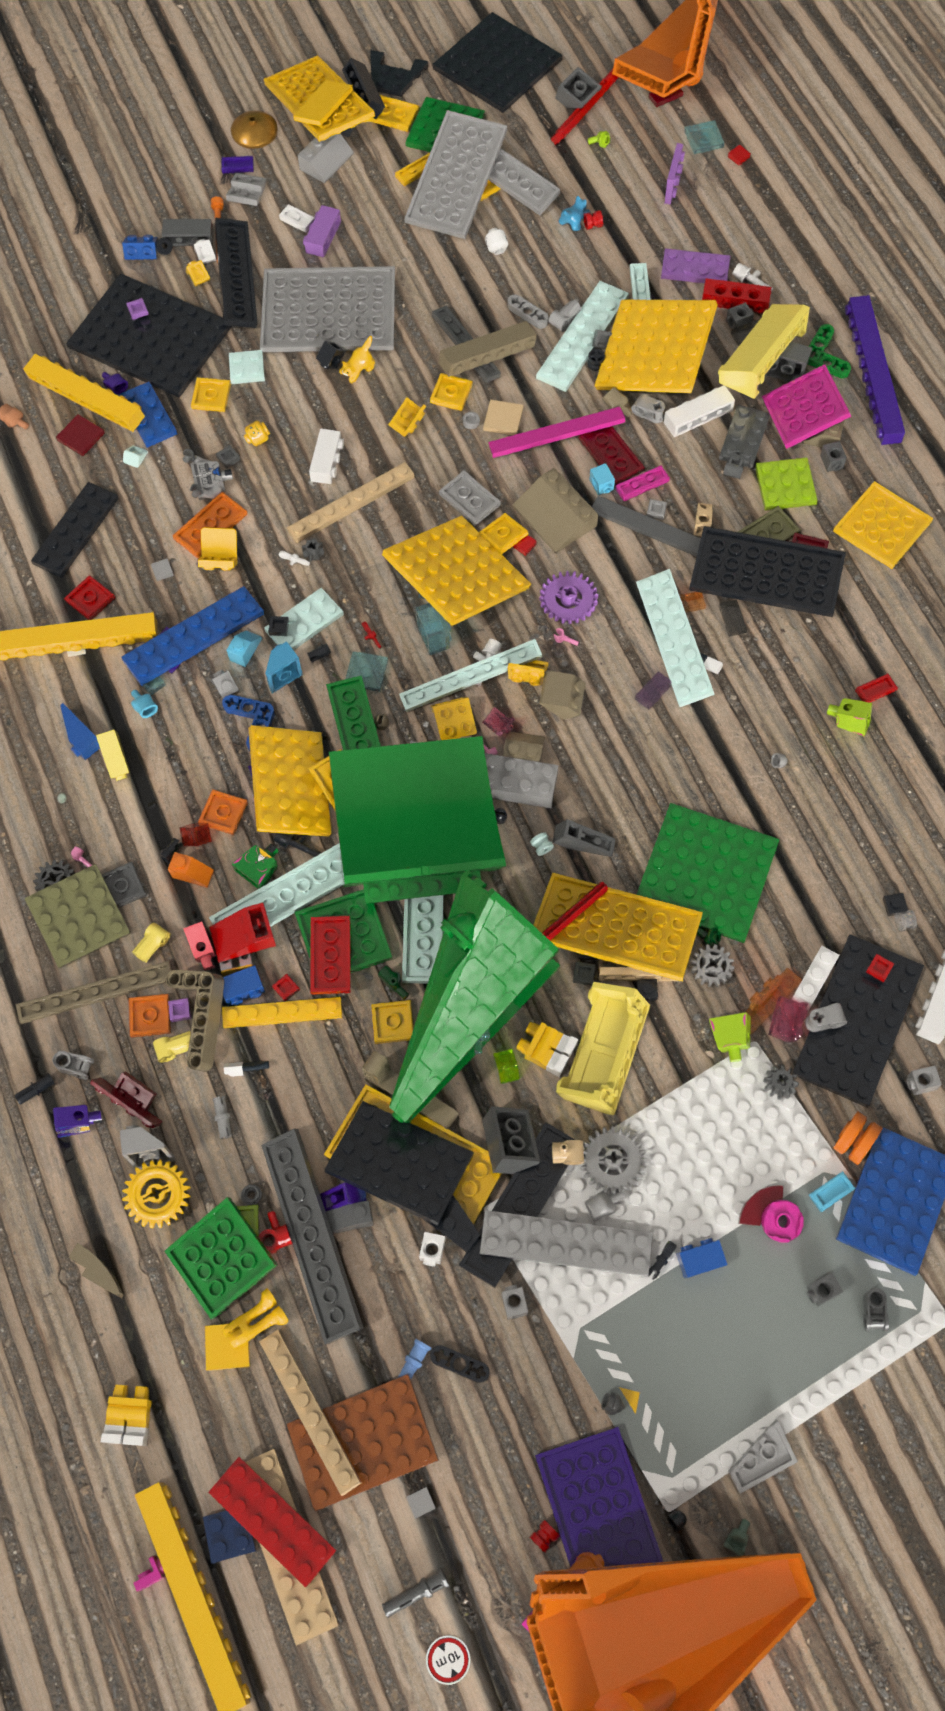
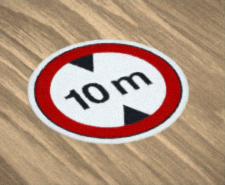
(448, 1660)

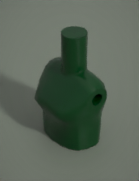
(392, 981)

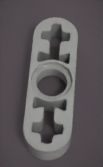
(534, 318)

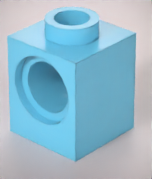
(602, 479)

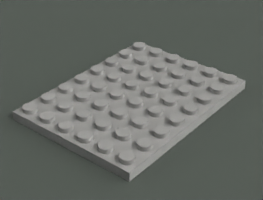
(327, 305)

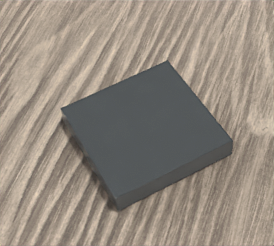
(124, 884)

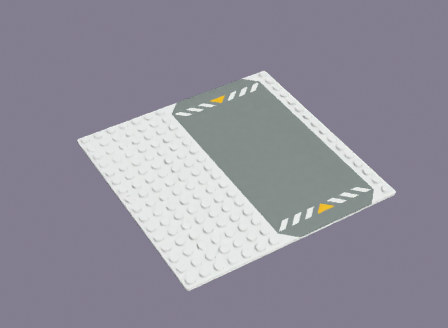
(737, 1346)

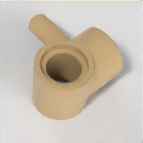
(568, 1152)

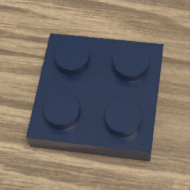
(226, 1537)

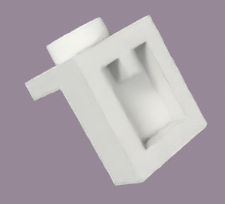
(204, 251)

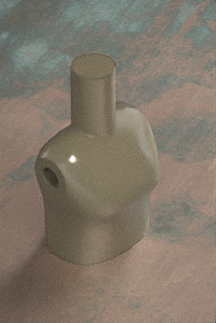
(616, 399)

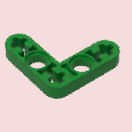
(821, 356)

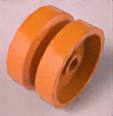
(855, 1136)

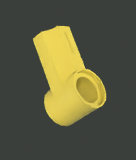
(154, 937)
(167, 1048)

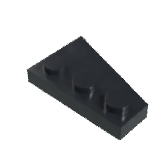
(457, 1227)

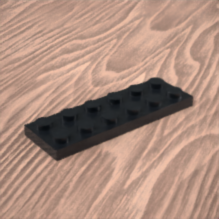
(74, 529)

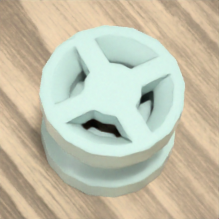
(542, 844)

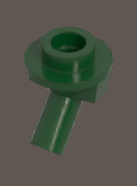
(710, 938)

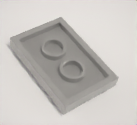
(469, 498)

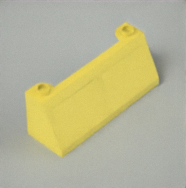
(763, 347)
(605, 1048)

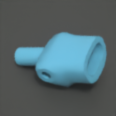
(143, 704)

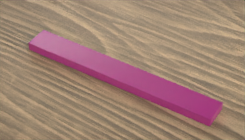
(556, 432)

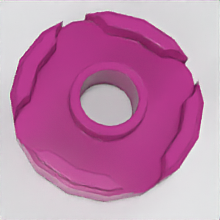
(794, 1224)

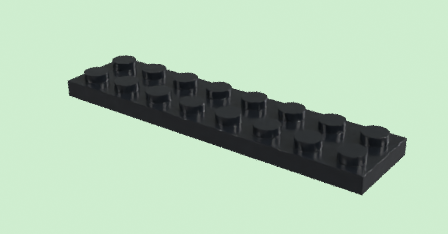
(235, 273)
(523, 1195)

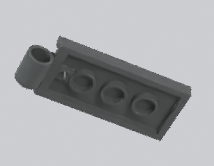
(743, 440)

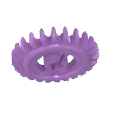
(566, 589)

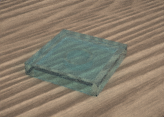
(704, 137)
(370, 667)

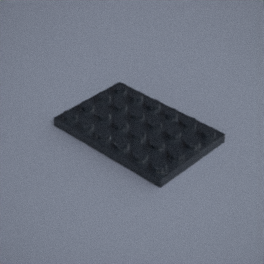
(399, 1163)

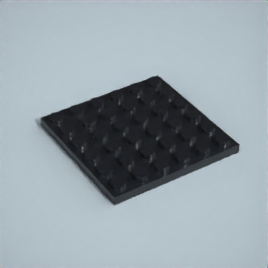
(497, 62)

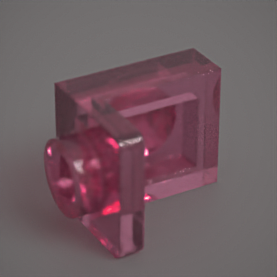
(498, 722)

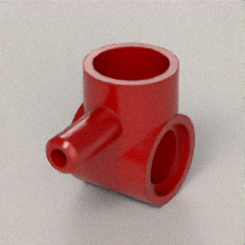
(280, 1234)

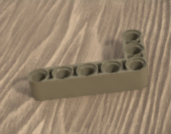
(203, 1034)
(378, 1074)

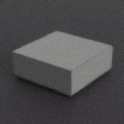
(656, 509)
(162, 569)
(420, 1502)

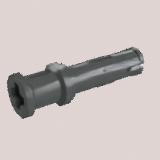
(426, 1588)

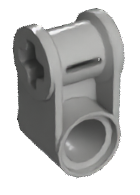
(648, 407)
(828, 1017)
(76, 1066)

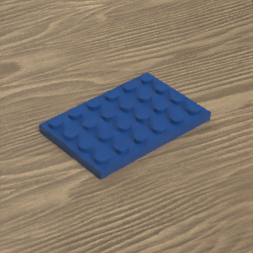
(895, 1202)

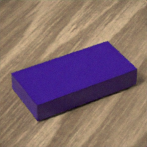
(237, 164)

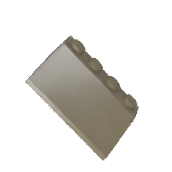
(556, 511)

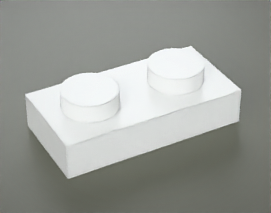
(296, 218)

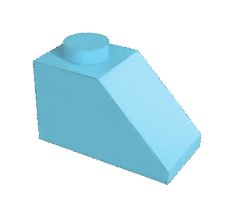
(243, 647)

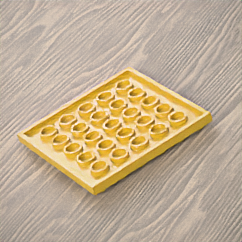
(656, 345)
(456, 570)

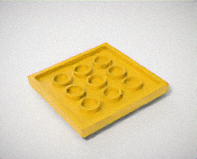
(883, 525)

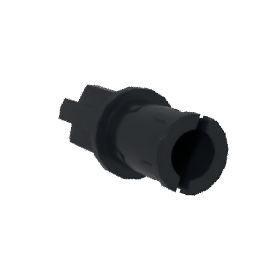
(34, 1089)

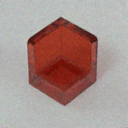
(195, 834)

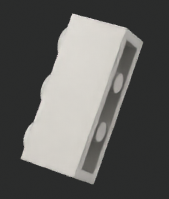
(326, 456)
(815, 976)

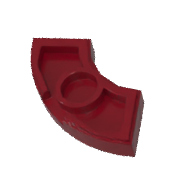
(753, 1208)

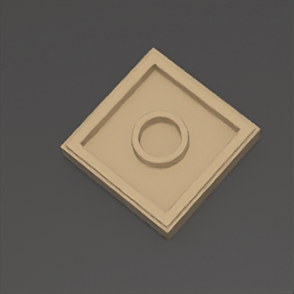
(503, 417)

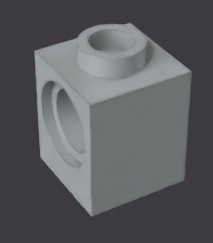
(929, 1074)
(514, 1312)

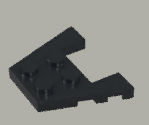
(393, 79)

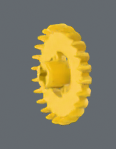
(137, 1202)

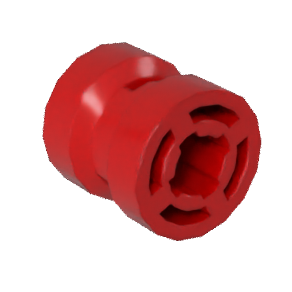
(594, 219)
(544, 1536)

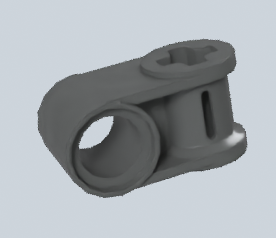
(875, 1312)

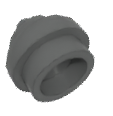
(612, 1403)

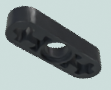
(477, 1364)

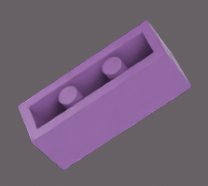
(322, 231)

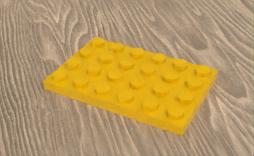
(283, 786)

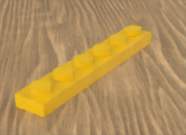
(282, 1012)

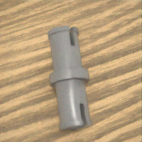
(222, 1117)

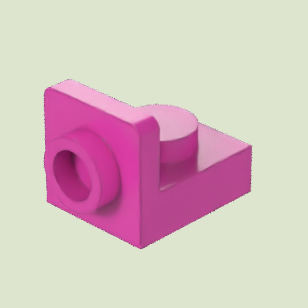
(147, 1577)

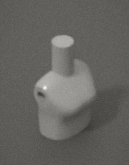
(602, 1204)

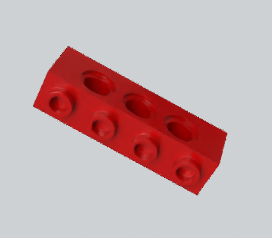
(732, 294)

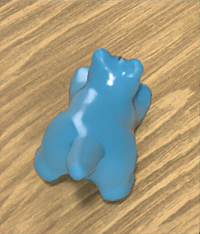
(574, 214)

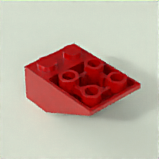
(242, 933)

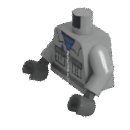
(206, 475)

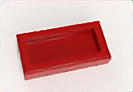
(876, 688)

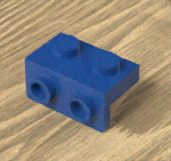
(139, 247)

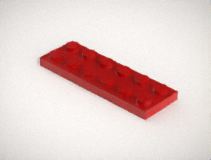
(272, 1521)

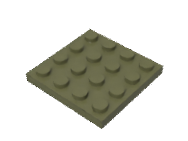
(77, 916)

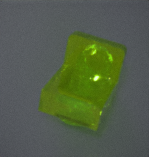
(506, 1066)

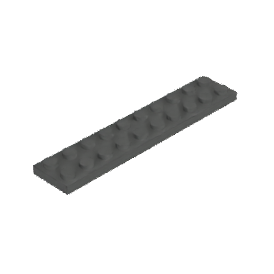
(312, 1237)

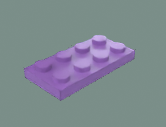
(694, 266)

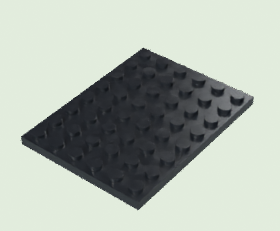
(157, 348)

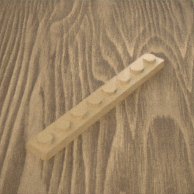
(350, 502)
(310, 1413)

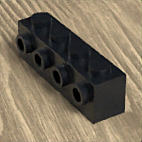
(363, 85)

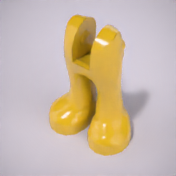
(266, 1303)

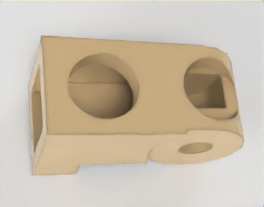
(703, 518)

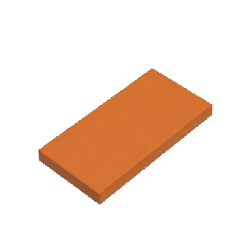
(219, 513)

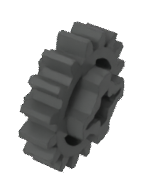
(49, 874)

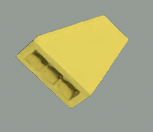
(113, 754)

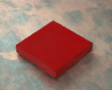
(89, 598)

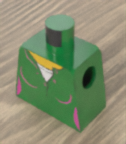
(257, 865)

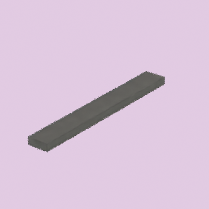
(647, 525)

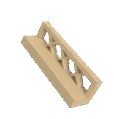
(625, 973)

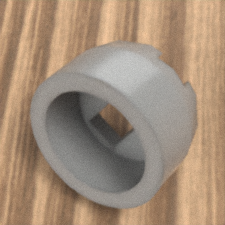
(779, 760)

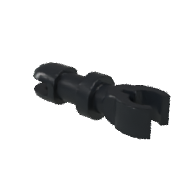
(661, 1259)

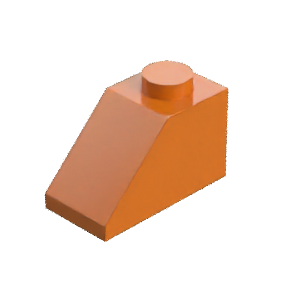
(190, 870)

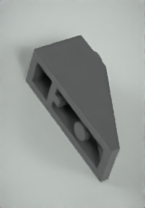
(581, 838)
(350, 1217)

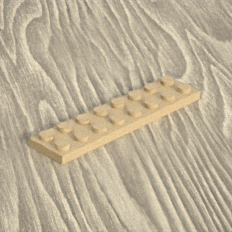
(306, 1609)

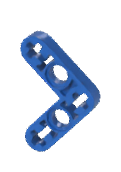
(256, 713)

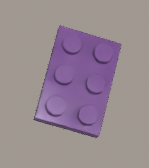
(675, 169)

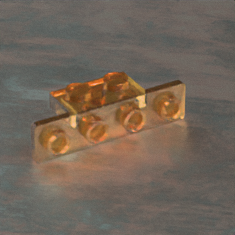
(764, 1003)

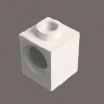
(428, 1240)

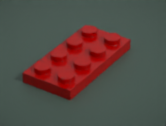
(330, 955)

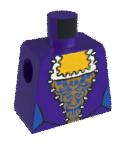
(67, 1120)

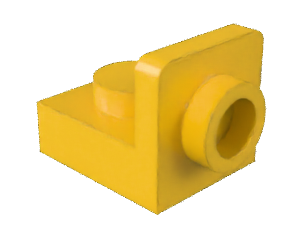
(197, 272)

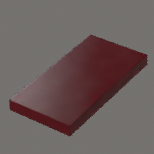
(609, 448)

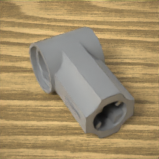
(562, 318)

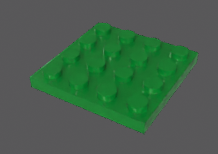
(430, 119)
(367, 936)
(220, 1258)

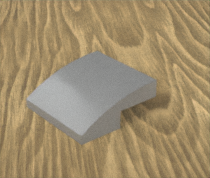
(246, 189)

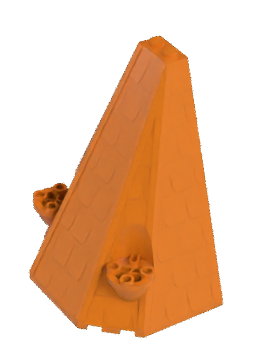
(672, 52)
(661, 1629)

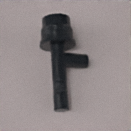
(286, 840)

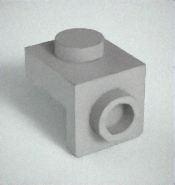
(224, 683)

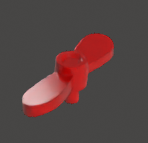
(370, 634)

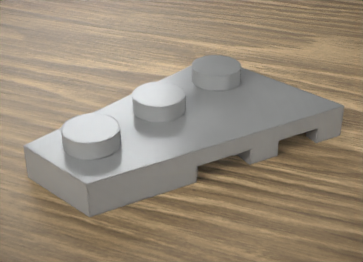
(763, 1459)

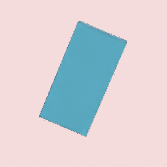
(831, 1191)

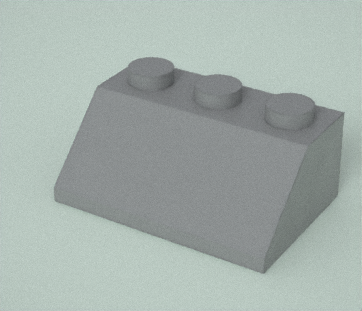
(324, 157)
(141, 1147)

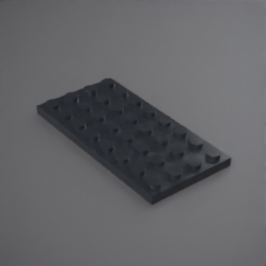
(768, 571)
(854, 1055)

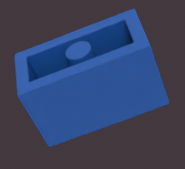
(242, 986)
(701, 1258)

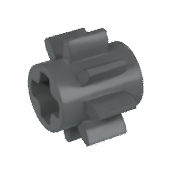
(313, 549)

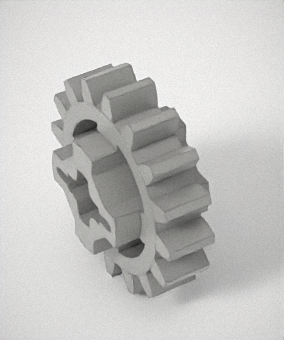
(712, 956)

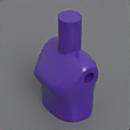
(114, 382)

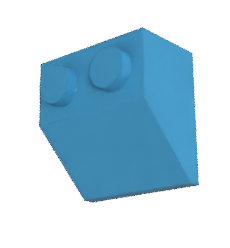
(282, 667)

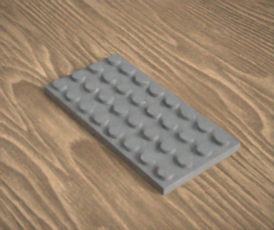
(456, 174)

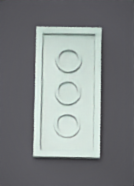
(308, 619)

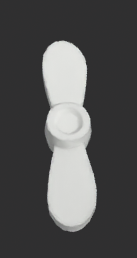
(293, 558)

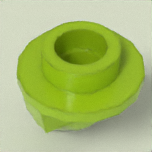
(602, 137)

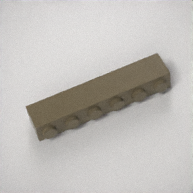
(487, 348)

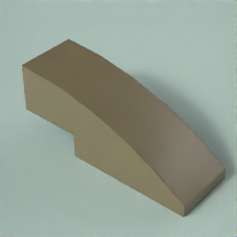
(96, 1270)

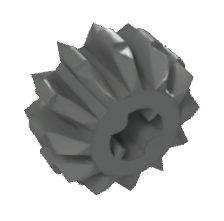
(772, 1078)

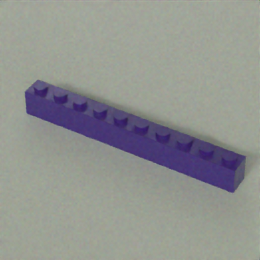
(875, 370)

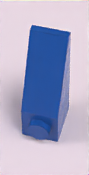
(83, 741)

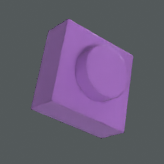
(137, 308)
(179, 1010)

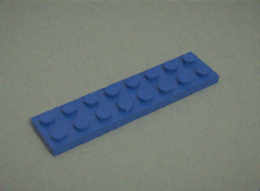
(192, 635)

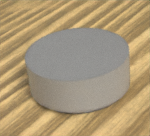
(471, 420)

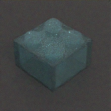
(433, 629)

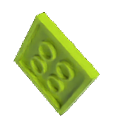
(786, 483)

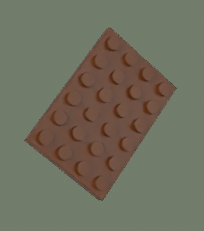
(380, 1435)

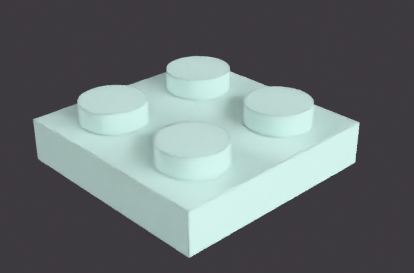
(246, 367)

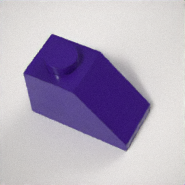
(342, 1195)

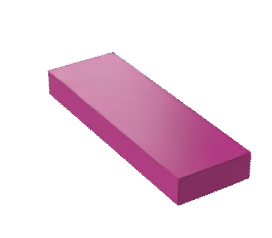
(642, 483)

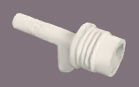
(742, 272)
(492, 648)

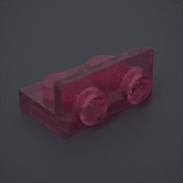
(788, 1020)

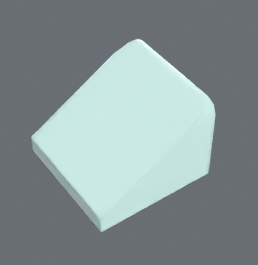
(134, 455)

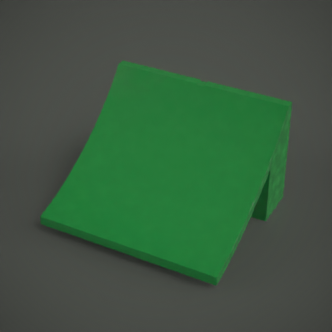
(414, 817)

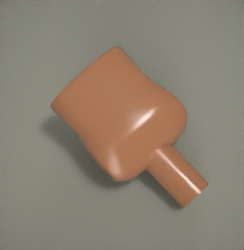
(12, 416)

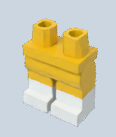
(548, 1047)
(127, 1417)

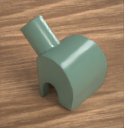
(738, 1539)

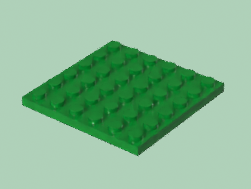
(709, 869)

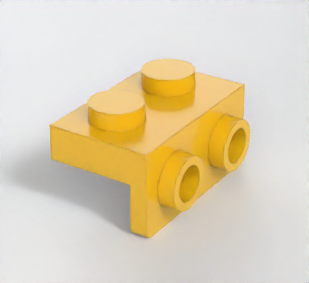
(406, 417)

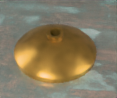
(254, 129)

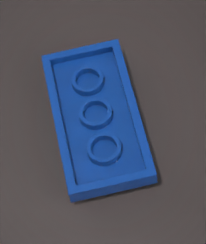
(156, 423)

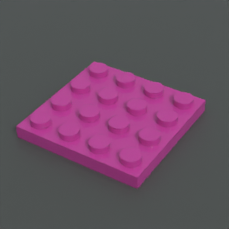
(806, 406)

